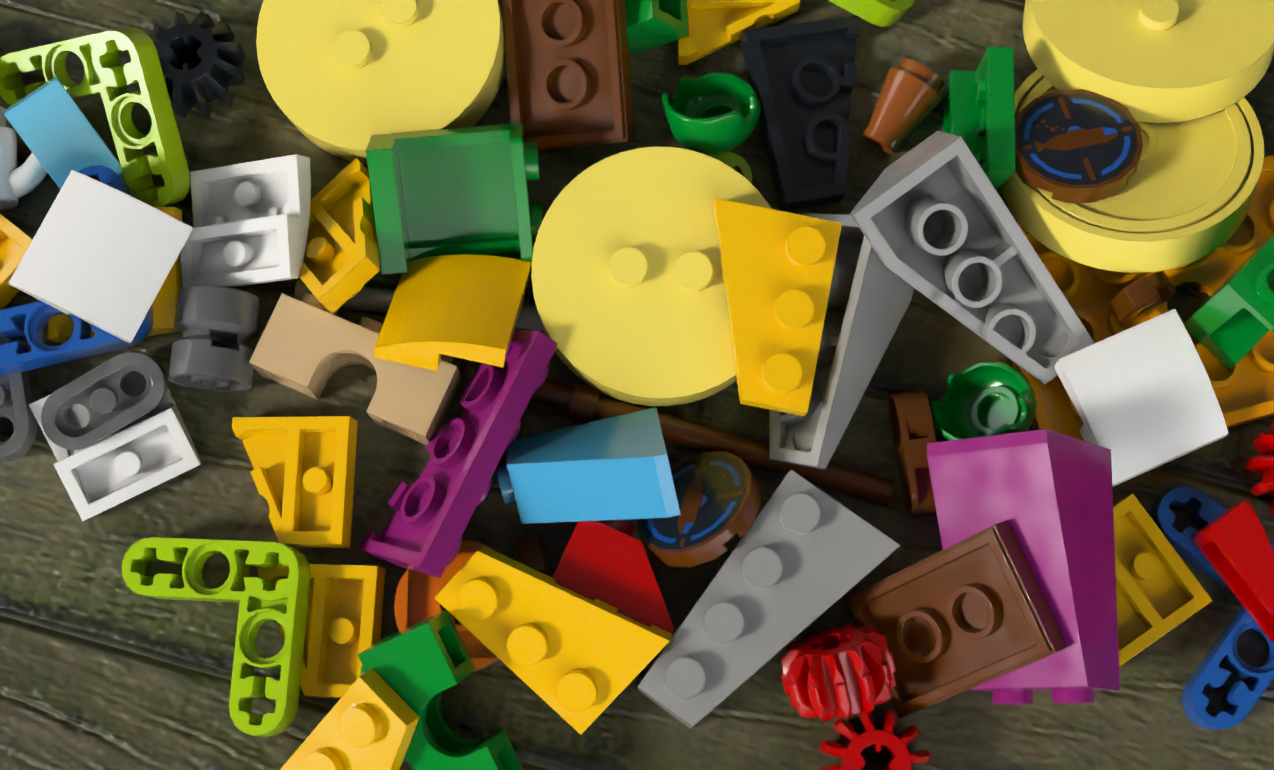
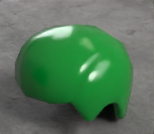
(712, 112)
(984, 402)

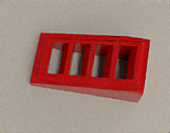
(1243, 559)

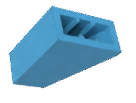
(591, 472)

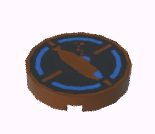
(1076, 145)
(715, 503)

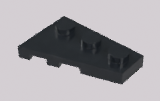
(805, 99)

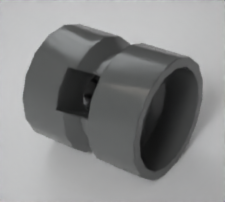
(217, 317)

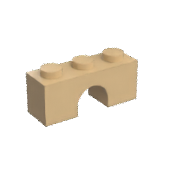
(309, 344)

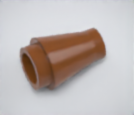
(904, 102)

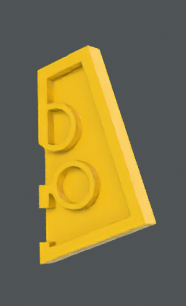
(777, 298)
(553, 639)
(361, 732)

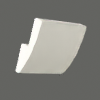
(248, 223)
(101, 255)
(1143, 396)
(127, 460)

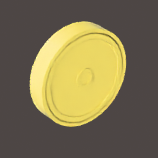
(1153, 55)
(380, 66)
(1176, 206)
(636, 278)

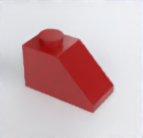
(613, 567)

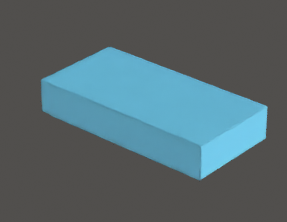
(59, 132)

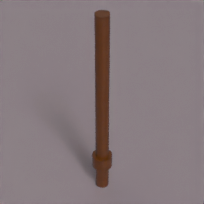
(587, 403)

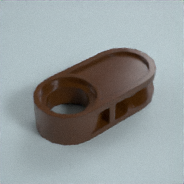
(911, 433)

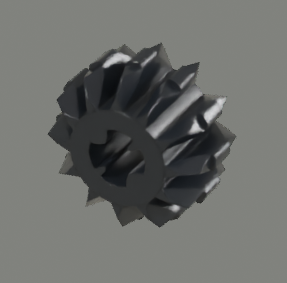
(216, 59)

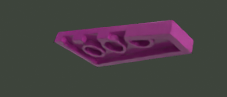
(463, 457)

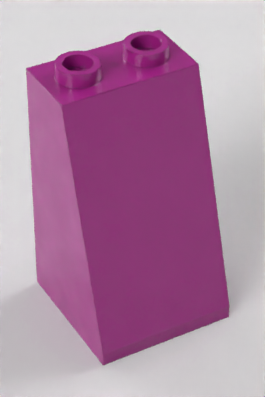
(1062, 516)

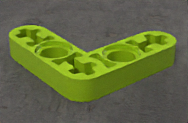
(109, 77)
(257, 606)

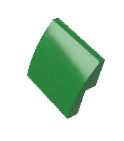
(982, 112)

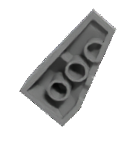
(959, 246)
(858, 326)

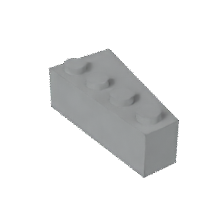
(771, 588)

